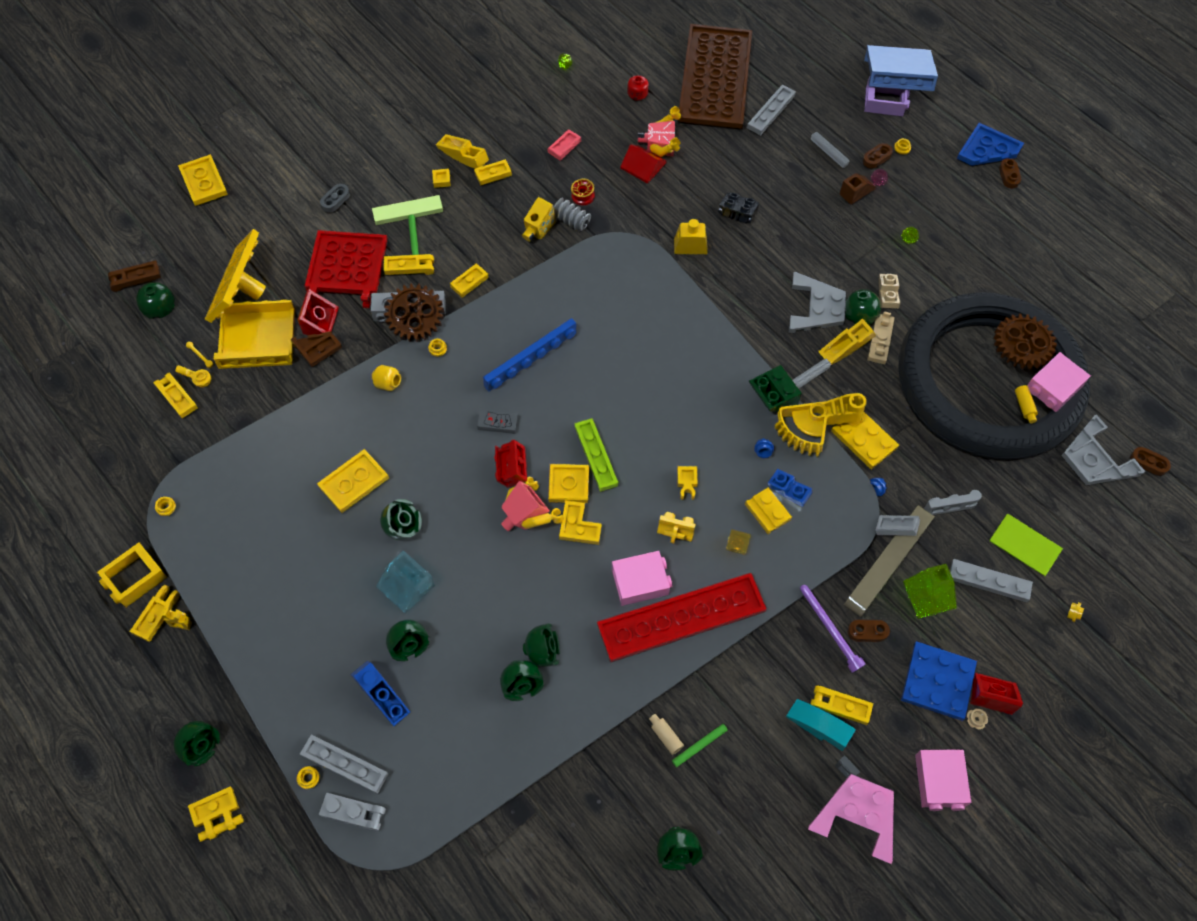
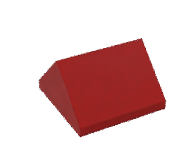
(642, 163)
(316, 314)
(995, 694)

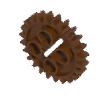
(401, 303)
(1025, 341)

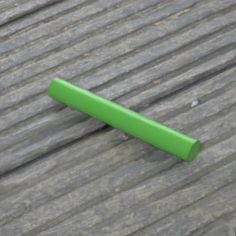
(413, 235)
(677, 761)

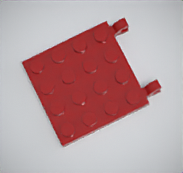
(347, 263)

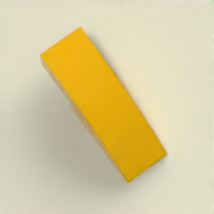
(463, 151)
(847, 342)

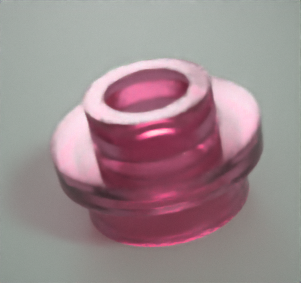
(879, 177)

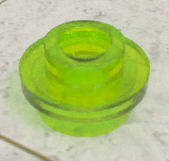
(565, 61)
(910, 235)

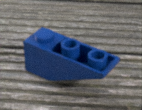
(380, 692)

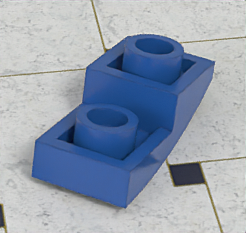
(789, 488)

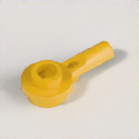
(200, 378)

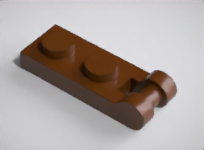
(133, 275)

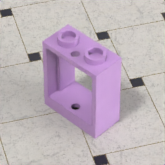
(886, 107)

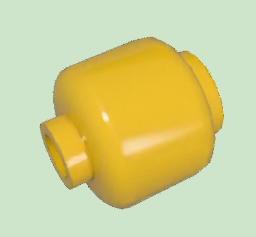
(386, 378)

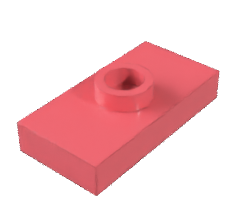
(564, 144)

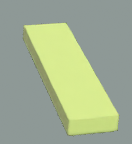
(402, 210)

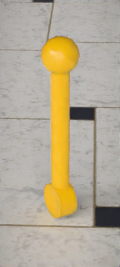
(209, 364)

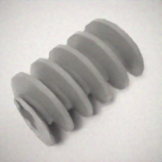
(570, 215)

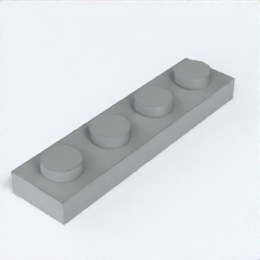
(771, 110)
(991, 580)
(344, 764)

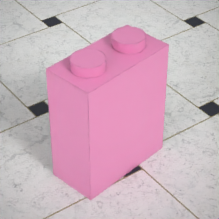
(1058, 382)
(641, 578)
(943, 779)

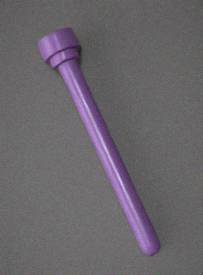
(853, 660)

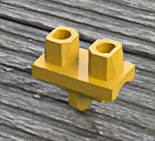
(676, 528)

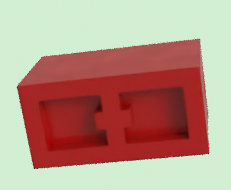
(510, 464)

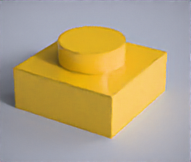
(441, 178)

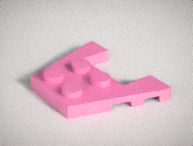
(864, 805)

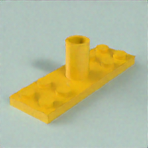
(236, 279)

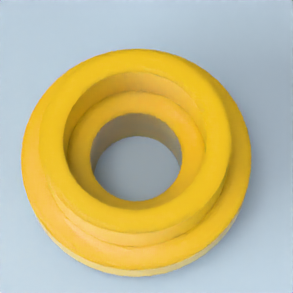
(902, 146)
(437, 343)
(163, 501)
(1075, 612)
(303, 773)

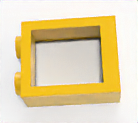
(140, 587)

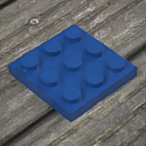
(939, 681)

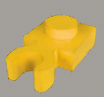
(687, 479)
(177, 619)

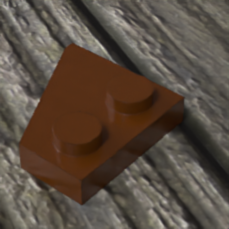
(317, 347)

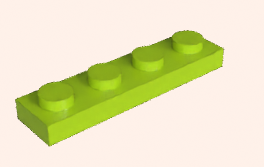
(596, 454)

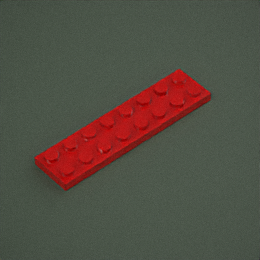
(680, 617)

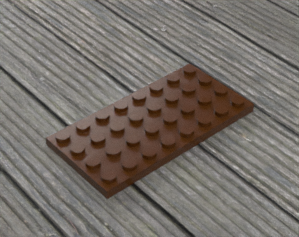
(715, 76)

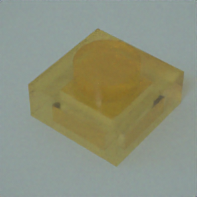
(738, 542)

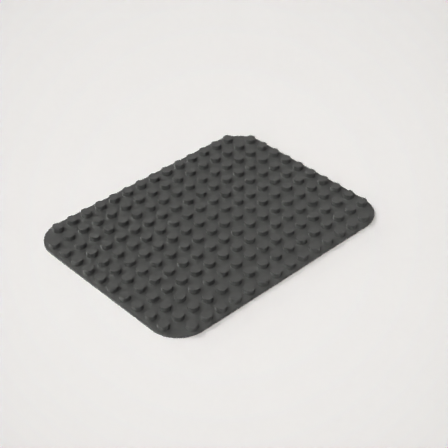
(293, 581)

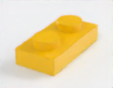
(493, 172)
(469, 280)

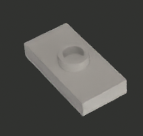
(897, 525)

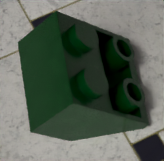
(776, 389)

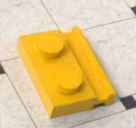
(768, 510)

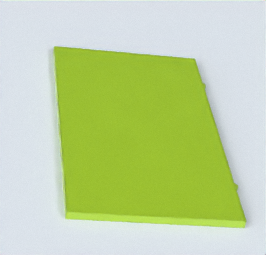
(1026, 544)

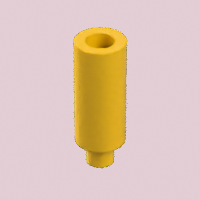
(1026, 403)

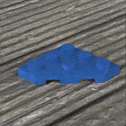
(989, 146)

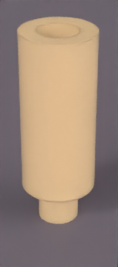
(666, 734)

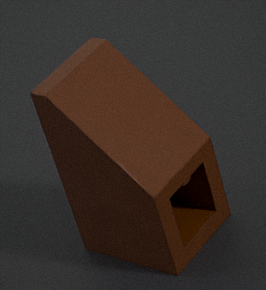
(855, 188)

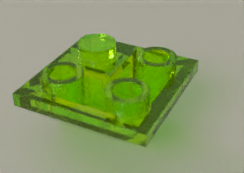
(931, 591)

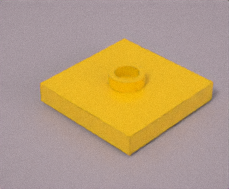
(568, 483)

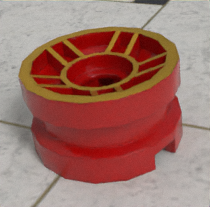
(582, 192)

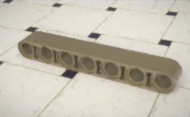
(886, 565)

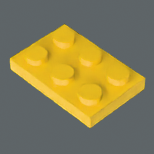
(202, 180)
(866, 440)
(353, 481)

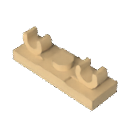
(880, 343)

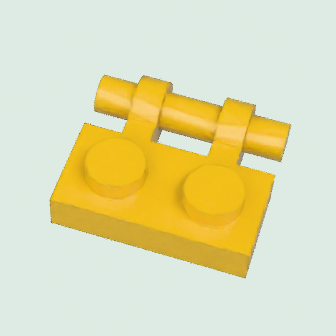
(213, 807)

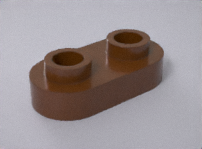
(877, 155)
(1010, 173)
(1150, 460)
(869, 631)

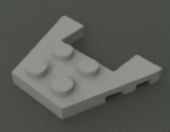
(825, 304)
(1093, 462)

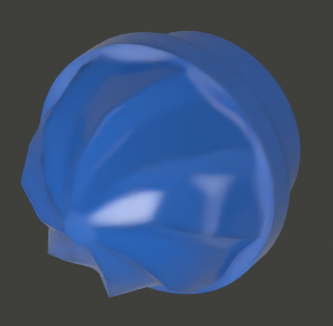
(764, 448)
(879, 486)

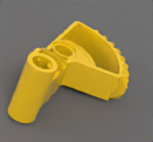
(839, 410)

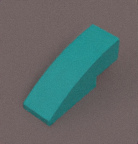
(821, 724)

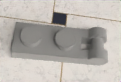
(953, 503)
(351, 811)

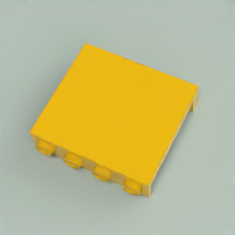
(256, 335)

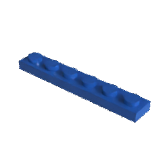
(529, 355)

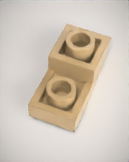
(889, 291)

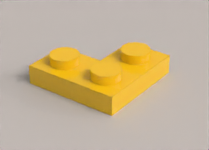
(575, 529)

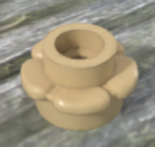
(981, 715)

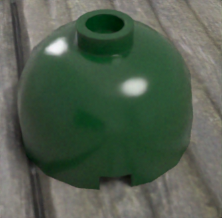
(155, 300)
(863, 305)
(400, 520)
(406, 639)
(542, 646)
(520, 679)
(195, 742)
(678, 848)

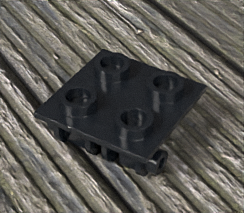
(738, 204)

